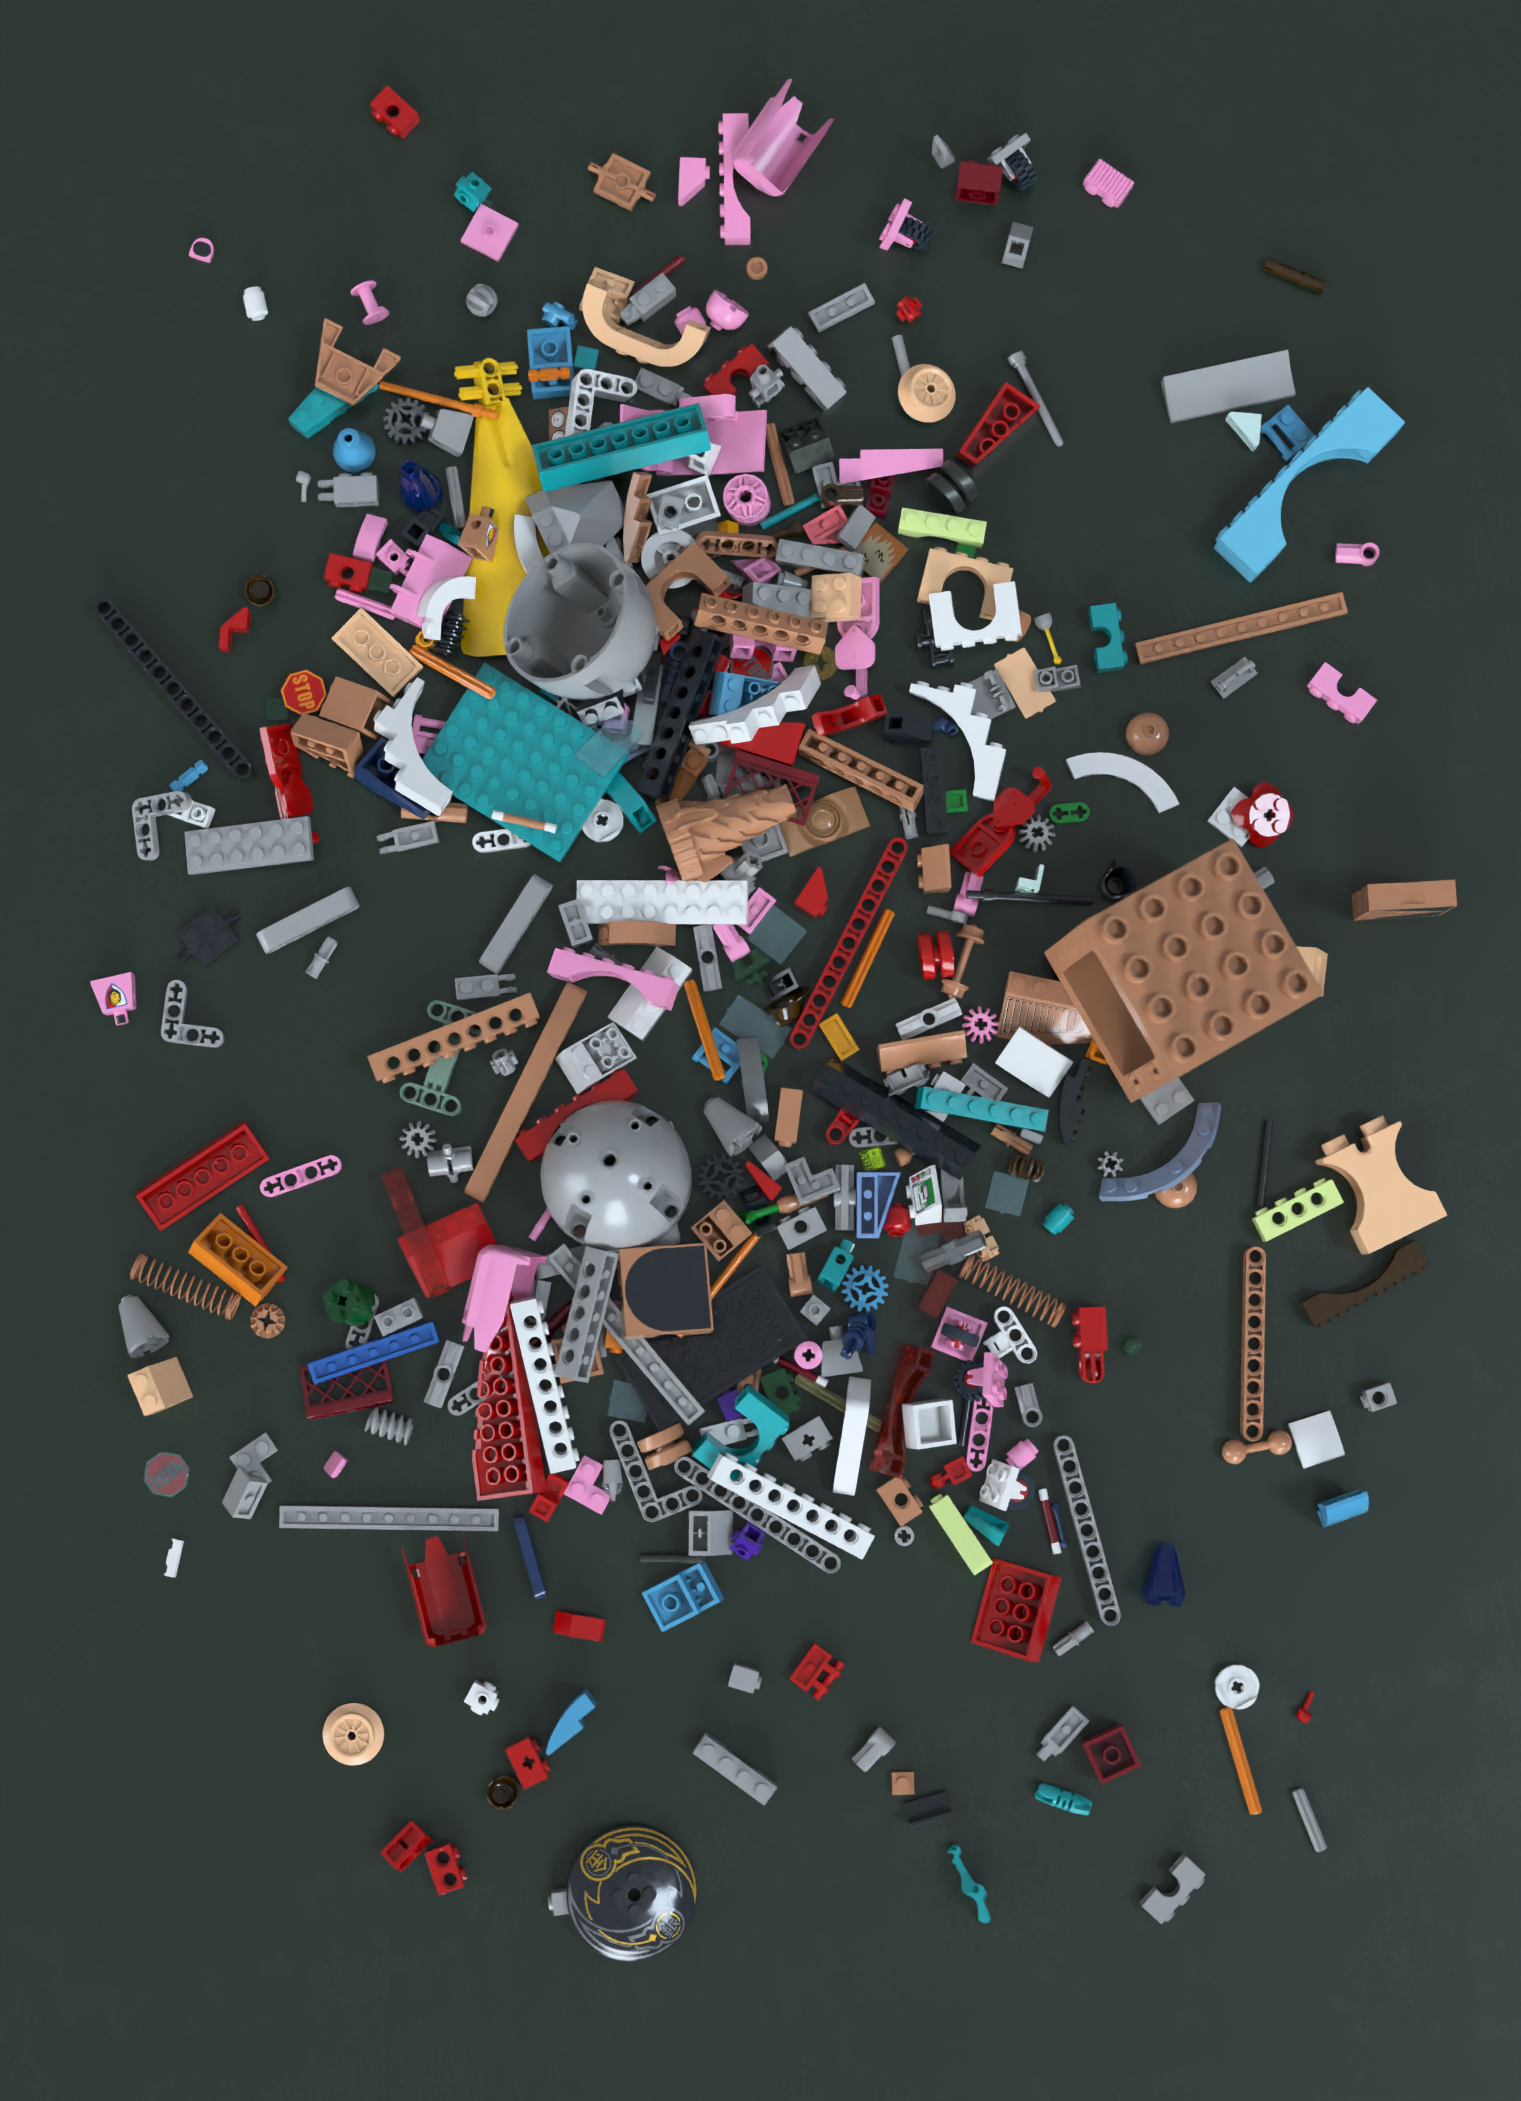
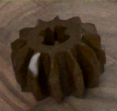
(1026, 1167)

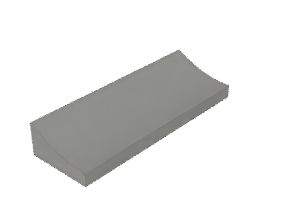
(1228, 386)

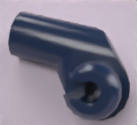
(946, 726)

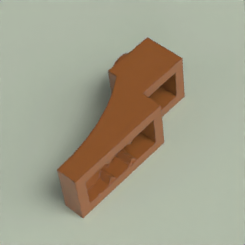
(690, 770)

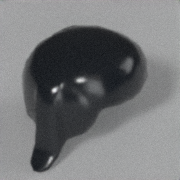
(1117, 882)

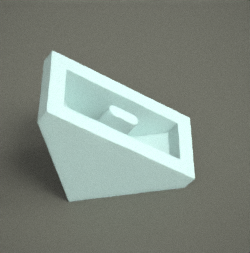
(1246, 426)

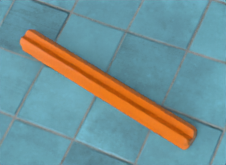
(452, 671)
(867, 958)
(704, 1030)
(1240, 1760)

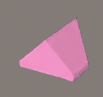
(757, 569)

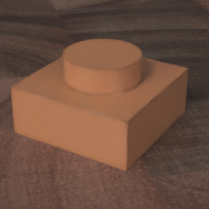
(902, 1782)

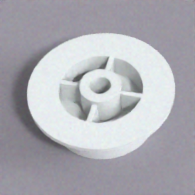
(661, 548)

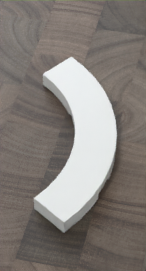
(526, 542)
(1126, 769)

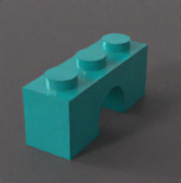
(1107, 619)

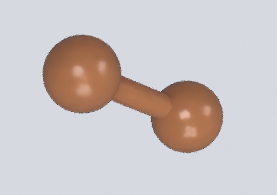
(1235, 1451)

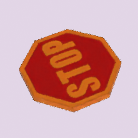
(303, 692)

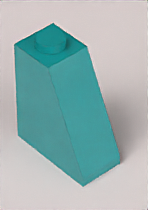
(630, 803)

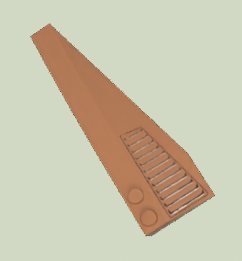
(1042, 1010)

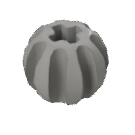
(481, 300)

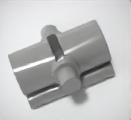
(450, 1161)

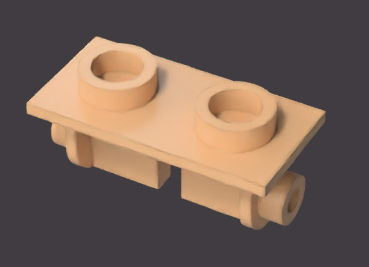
(979, 1223)

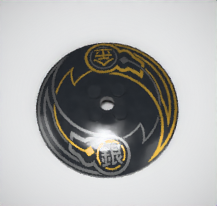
(600, 1887)

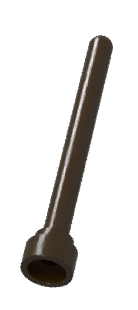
(793, 530)

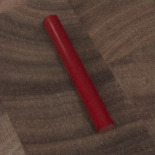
(666, 271)

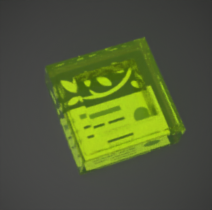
(872, 1159)

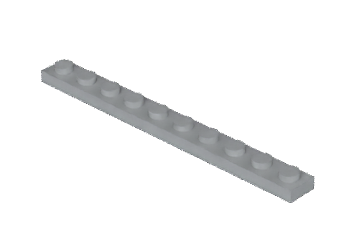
(638, 1348)
(389, 1518)

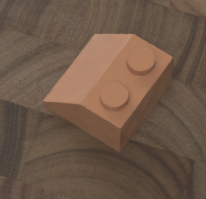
(935, 869)

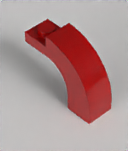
(850, 716)

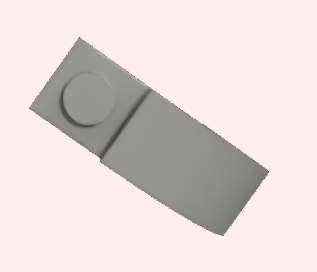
(952, 1198)

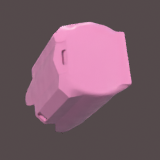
(770, 150)
(495, 1275)

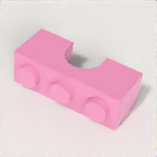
(743, 648)
(1325, 686)

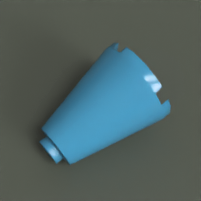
(353, 450)

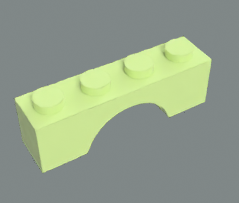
(923, 523)

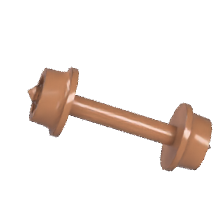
(971, 935)

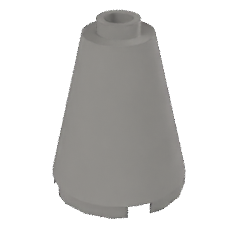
(731, 1125)
(140, 1327)

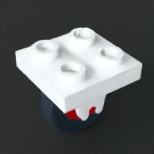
(1006, 1487)

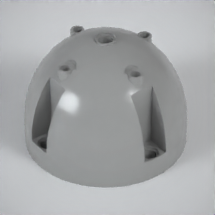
(580, 624)
(619, 1207)

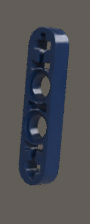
(530, 1556)

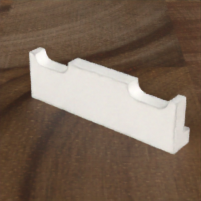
(173, 1558)

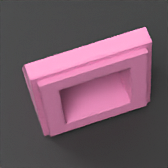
(335, 1464)

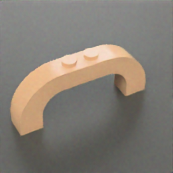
(634, 344)

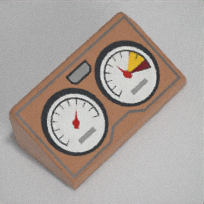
(557, 422)

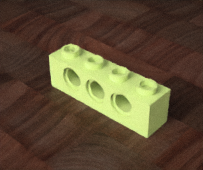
(1329, 1199)

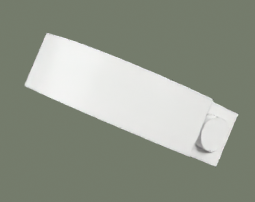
(438, 597)

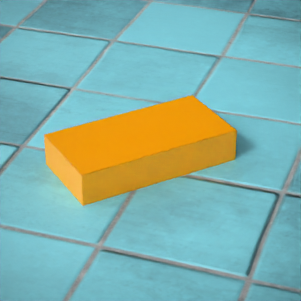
(839, 1037)

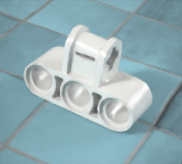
(1003, 1340)

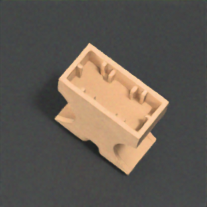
(1385, 1198)

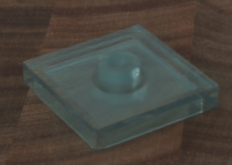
(776, 935)

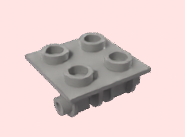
(991, 695)

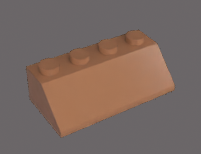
(927, 1050)

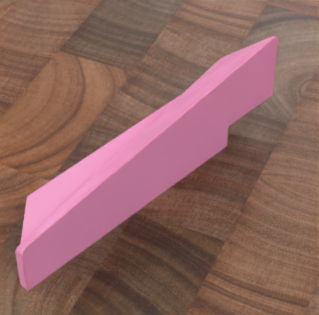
(888, 462)

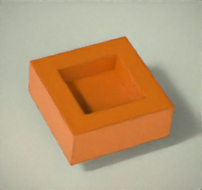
(1095, 1054)

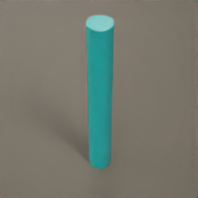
(789, 511)

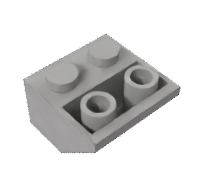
(710, 1532)

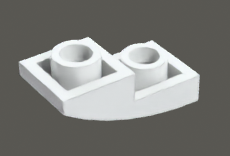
(197, 814)

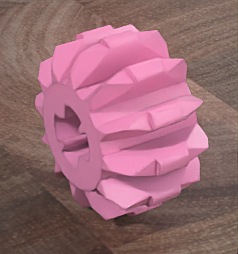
(984, 1019)

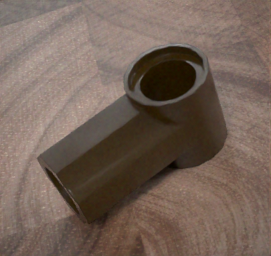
(844, 495)

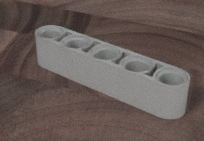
(307, 920)
(515, 924)

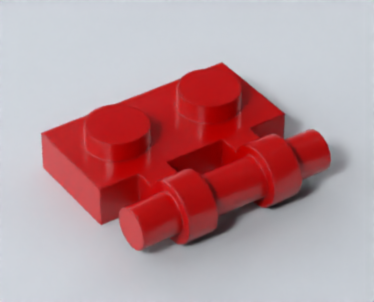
(811, 1666)

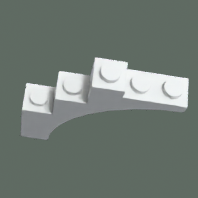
(959, 705)
(743, 723)
(413, 778)

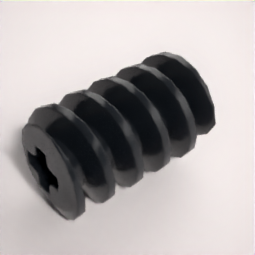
(450, 634)

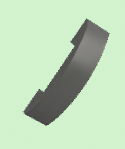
(753, 1079)

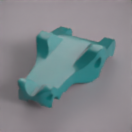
(969, 1887)

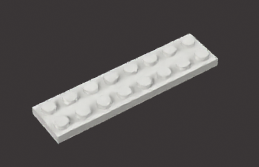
(664, 902)

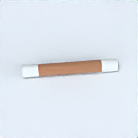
(524, 821)

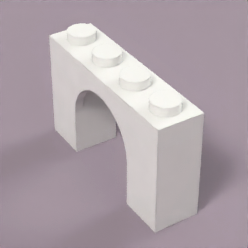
(1004, 625)

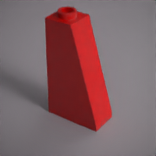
(774, 743)

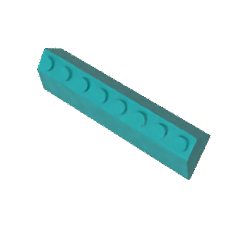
(621, 447)

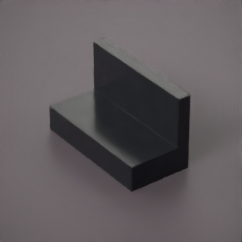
(927, 1809)

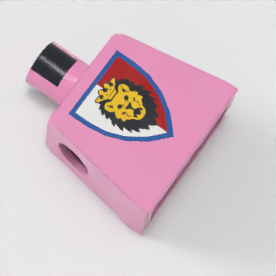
(116, 995)

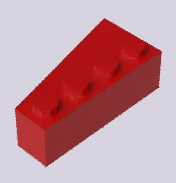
(998, 421)

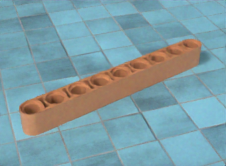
(1258, 1353)

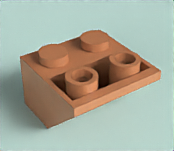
(721, 1230)

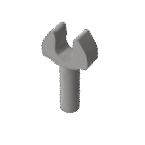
(954, 916)

